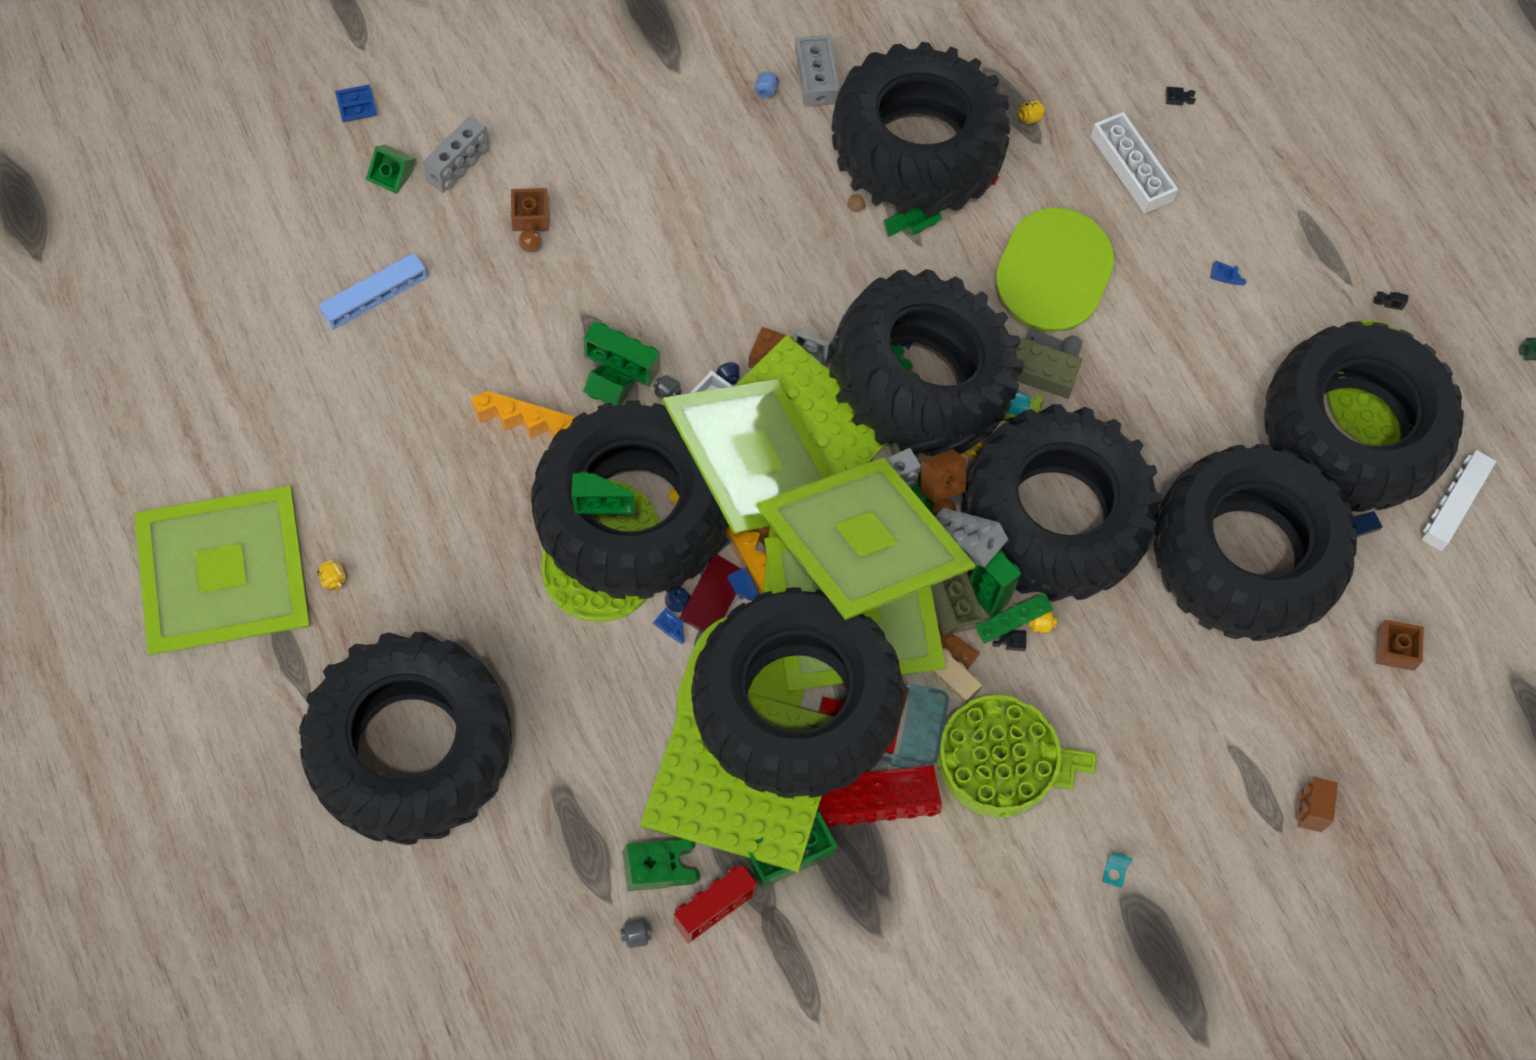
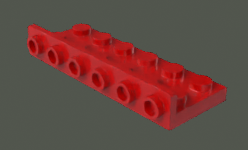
(883, 797)

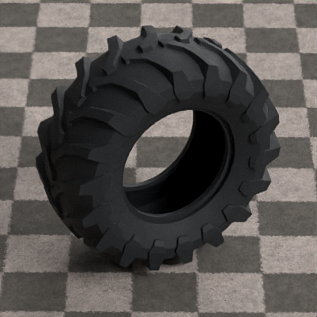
(927, 84)
(948, 321)
(1090, 452)
(393, 672)

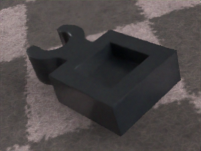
(1177, 96)
(1393, 300)
(1014, 640)

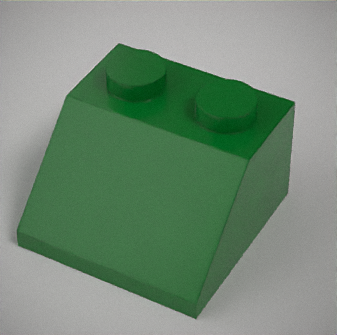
(390, 168)
(608, 385)

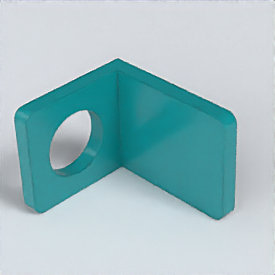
(1116, 862)

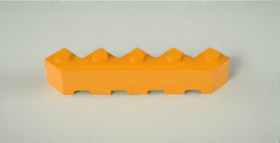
(517, 412)
(745, 548)

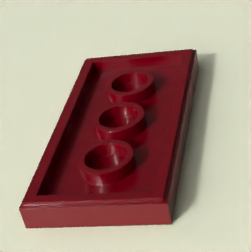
(711, 595)

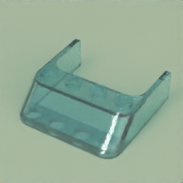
(922, 728)

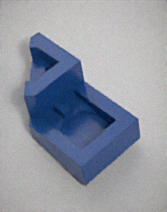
(1226, 274)
(743, 584)
(670, 625)

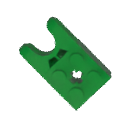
(664, 864)

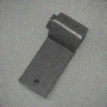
(1070, 345)

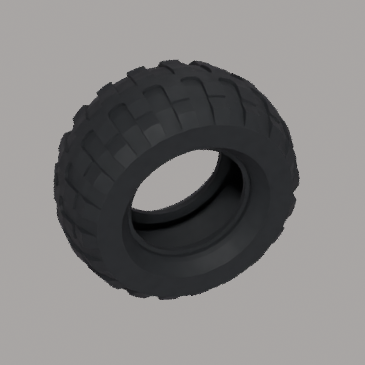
(1394, 370)
(1292, 497)
(615, 559)
(787, 760)

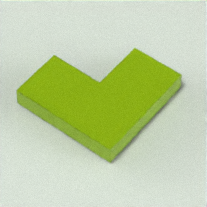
(1072, 762)

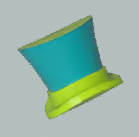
(1024, 402)

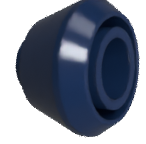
(729, 372)
(677, 599)

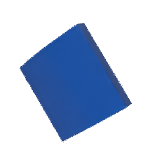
(356, 103)

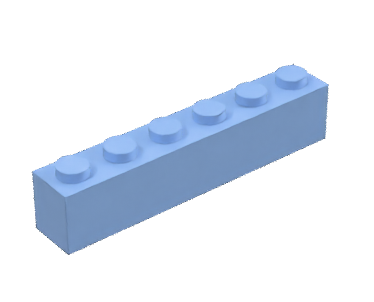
(373, 291)

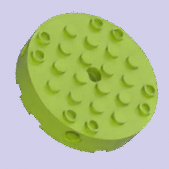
(995, 784)

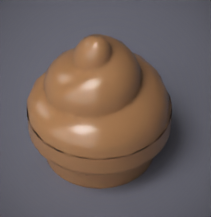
(856, 202)

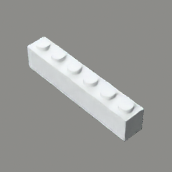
(1458, 501)

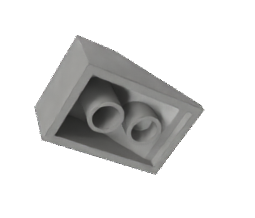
(816, 347)

